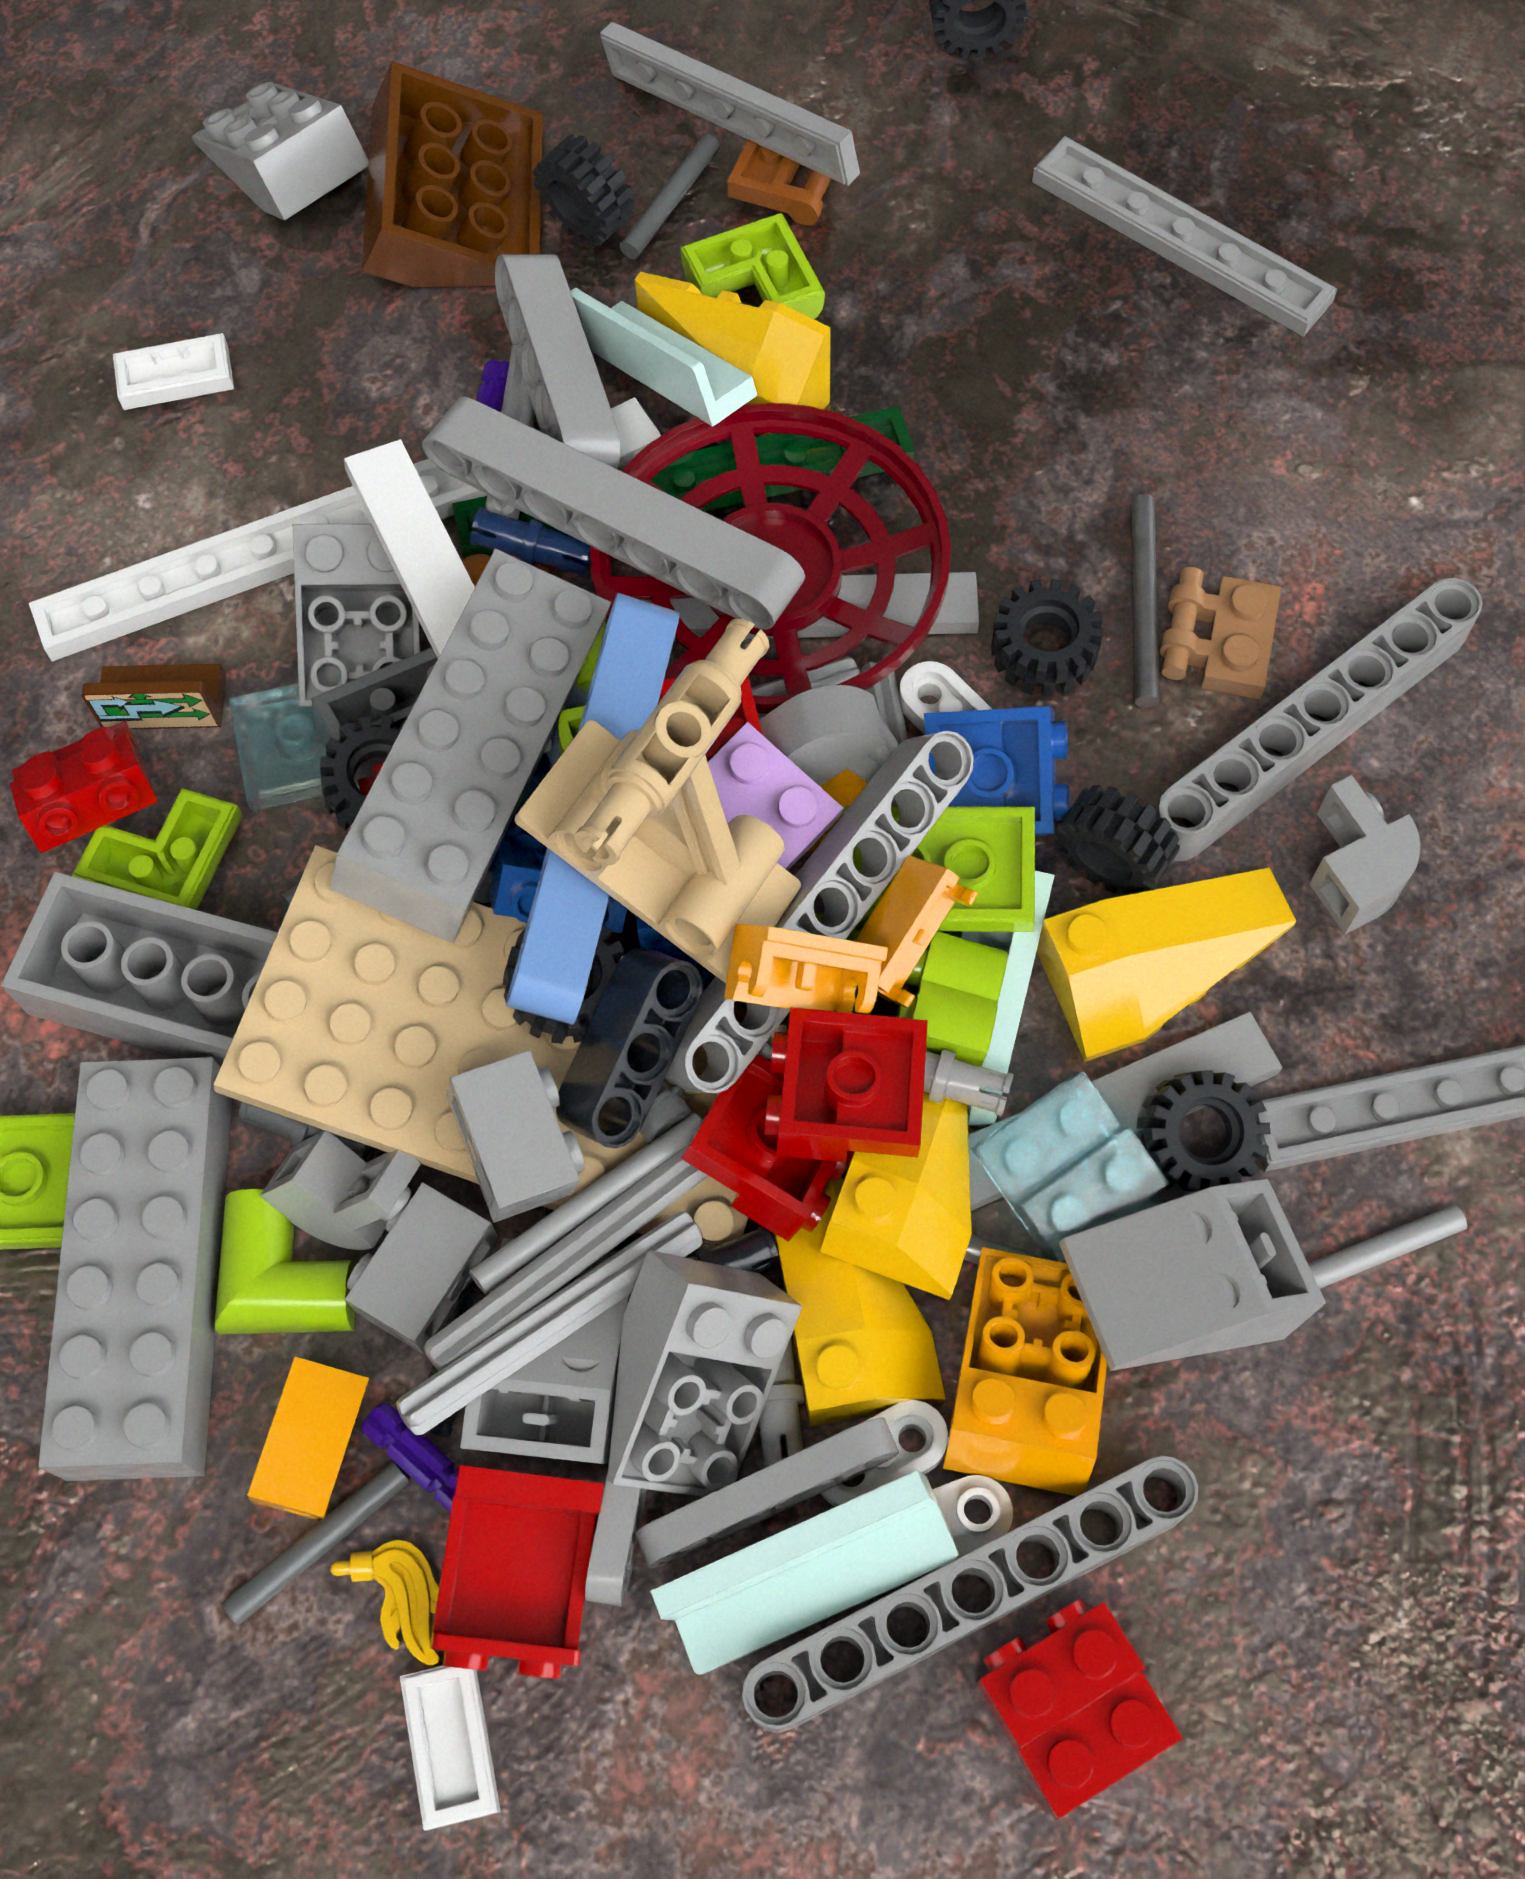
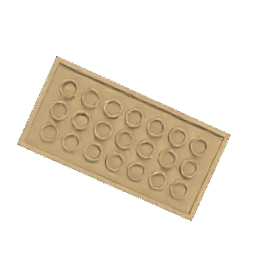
(375, 1016)

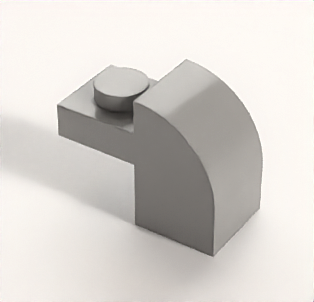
(831, 732)
(1373, 858)
(337, 1193)

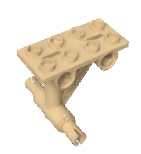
(650, 821)

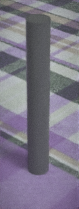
(669, 196)
(315, 1543)

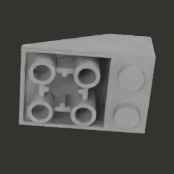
(283, 147)
(347, 607)
(1193, 1276)
(694, 1373)
(557, 1401)

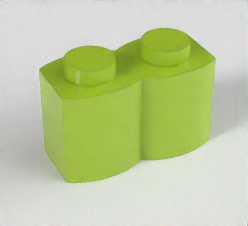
(958, 995)

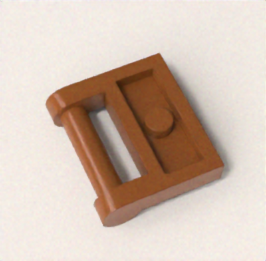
(765, 180)

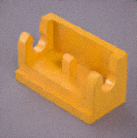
(909, 919)
(802, 970)
(307, 1439)

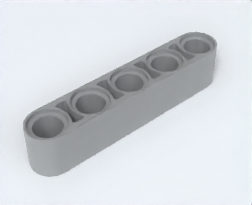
(555, 355)

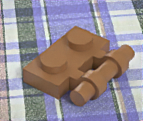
(1240, 635)

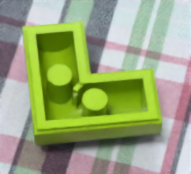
(756, 255)
(174, 865)
(263, 1287)

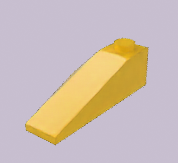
(769, 342)
(1151, 953)
(909, 1212)
(857, 1332)

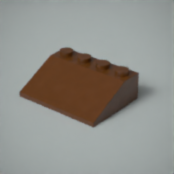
(448, 182)

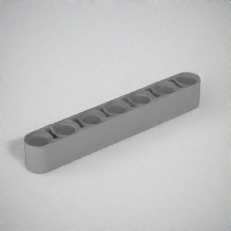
(614, 512)
(1329, 694)
(843, 889)
(995, 1564)

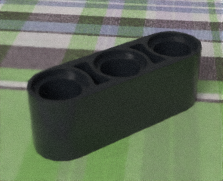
(629, 1046)

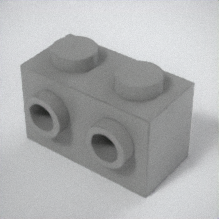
(514, 1135)
(420, 1267)

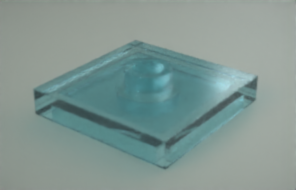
(277, 747)

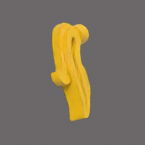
(408, 1593)

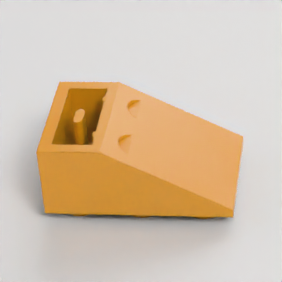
(1027, 1378)

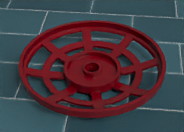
(804, 538)

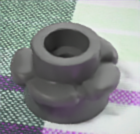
(665, 1113)

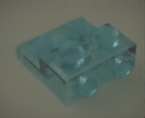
(1069, 1165)

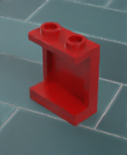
(515, 1570)

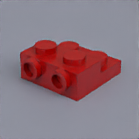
(81, 786)
(847, 1085)
(734, 1151)
(1077, 1706)

